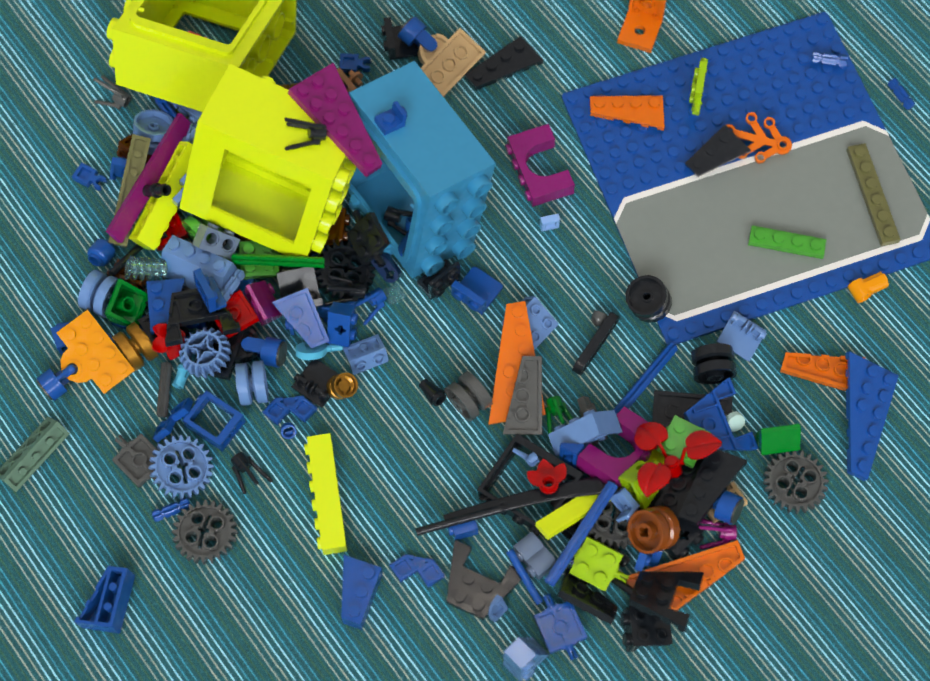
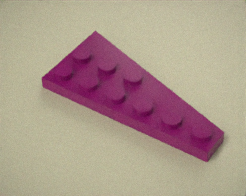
(329, 103)

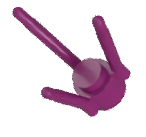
(725, 531)

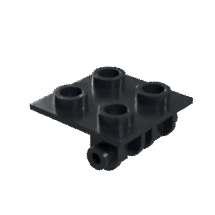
(313, 382)

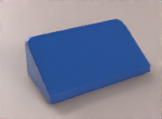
(569, 453)

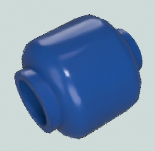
(101, 252)

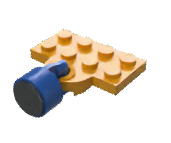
(88, 357)

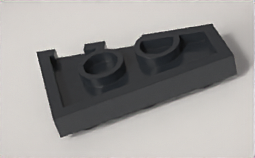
(580, 595)

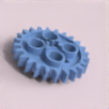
(163, 471)

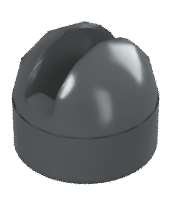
(598, 318)

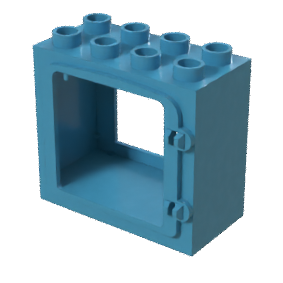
(426, 169)

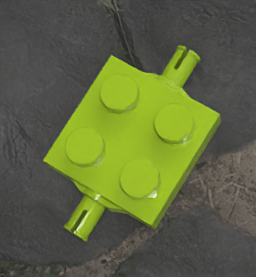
(697, 86)
(597, 564)

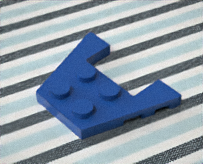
(710, 416)

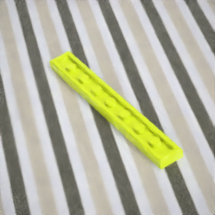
(575, 509)

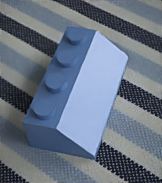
(184, 258)

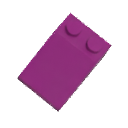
(260, 298)

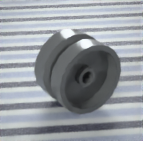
(468, 396)

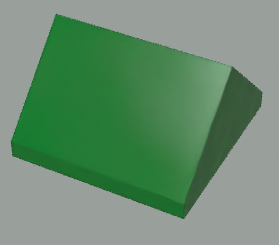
(126, 304)
(778, 439)

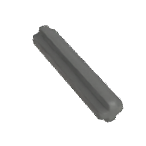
(164, 389)

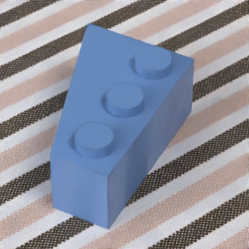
(585, 429)
(523, 657)

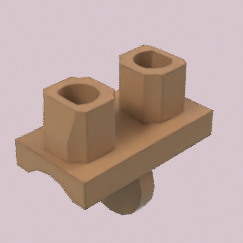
(355, 78)

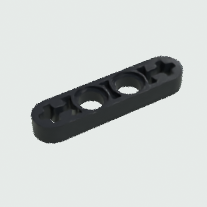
(596, 343)

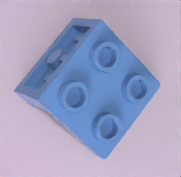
(540, 320)

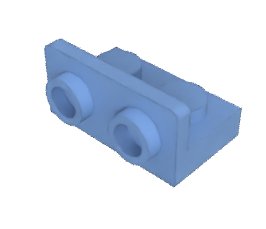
(366, 354)

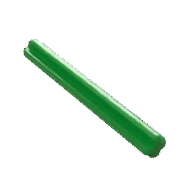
(278, 260)

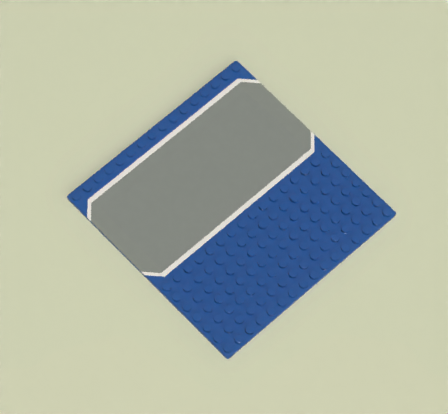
(699, 228)

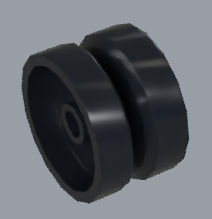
(648, 298)
(713, 363)

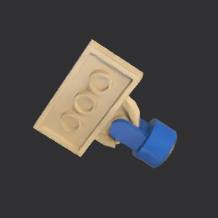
(443, 59)

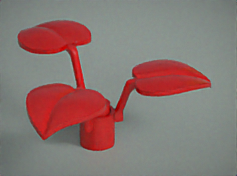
(655, 477)

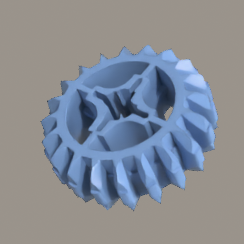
(207, 358)

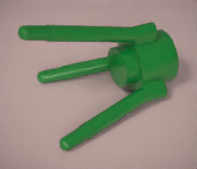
(556, 407)

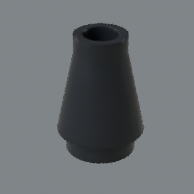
(433, 393)

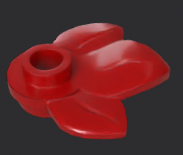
(158, 344)
(546, 475)

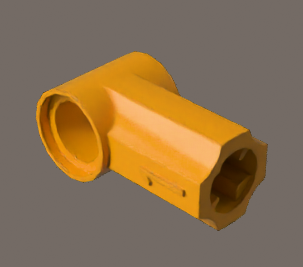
(864, 288)

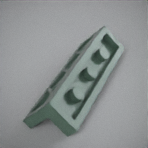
(32, 453)

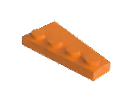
(635, 109)
(818, 369)

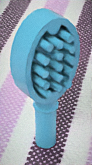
(304, 352)

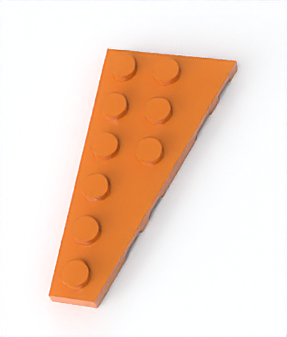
(515, 343)
(712, 562)

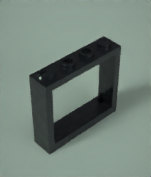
(527, 447)

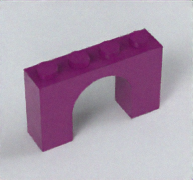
(538, 188)
(609, 468)

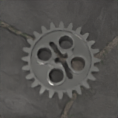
(812, 490)
(187, 528)
(602, 534)

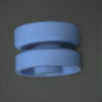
(152, 125)
(96, 292)
(249, 383)

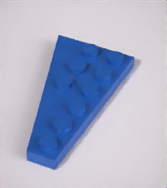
(866, 409)

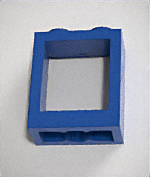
(228, 431)

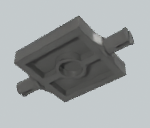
(134, 459)

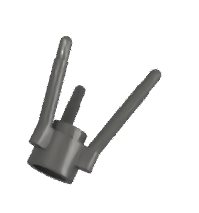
(120, 97)

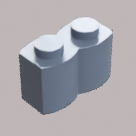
(534, 556)

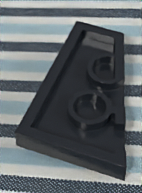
(717, 151)

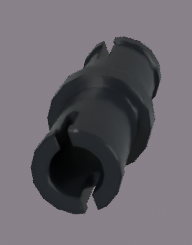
(156, 190)

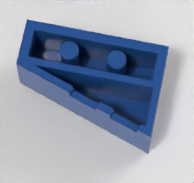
(358, 590)
(109, 602)

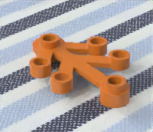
(761, 139)

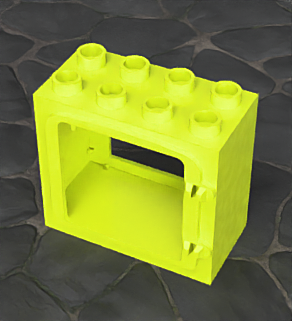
(187, 67)
(248, 179)

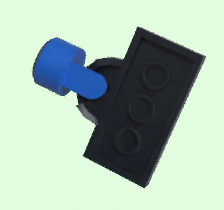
(247, 346)
(673, 495)

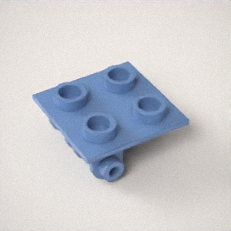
(742, 335)

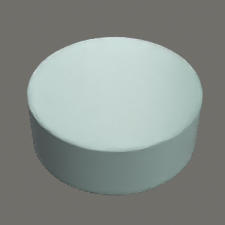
(735, 421)

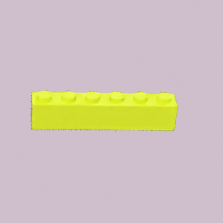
(159, 211)
(326, 492)

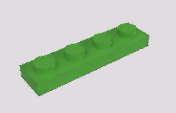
(787, 242)

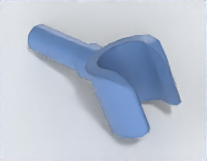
(531, 459)

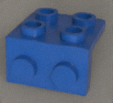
(476, 290)

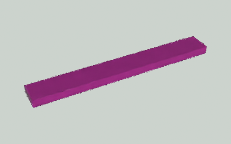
(151, 174)

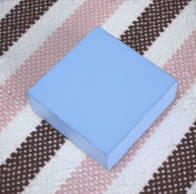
(549, 222)

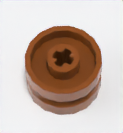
(653, 529)

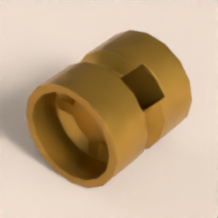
(342, 386)

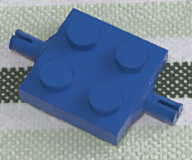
(560, 627)

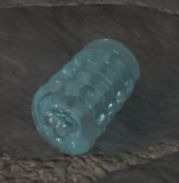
(145, 266)

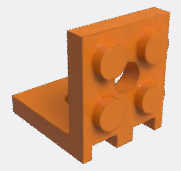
(645, 16)

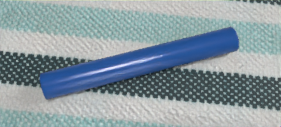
(524, 576)

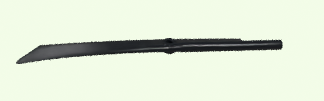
(569, 489)

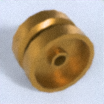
(136, 345)

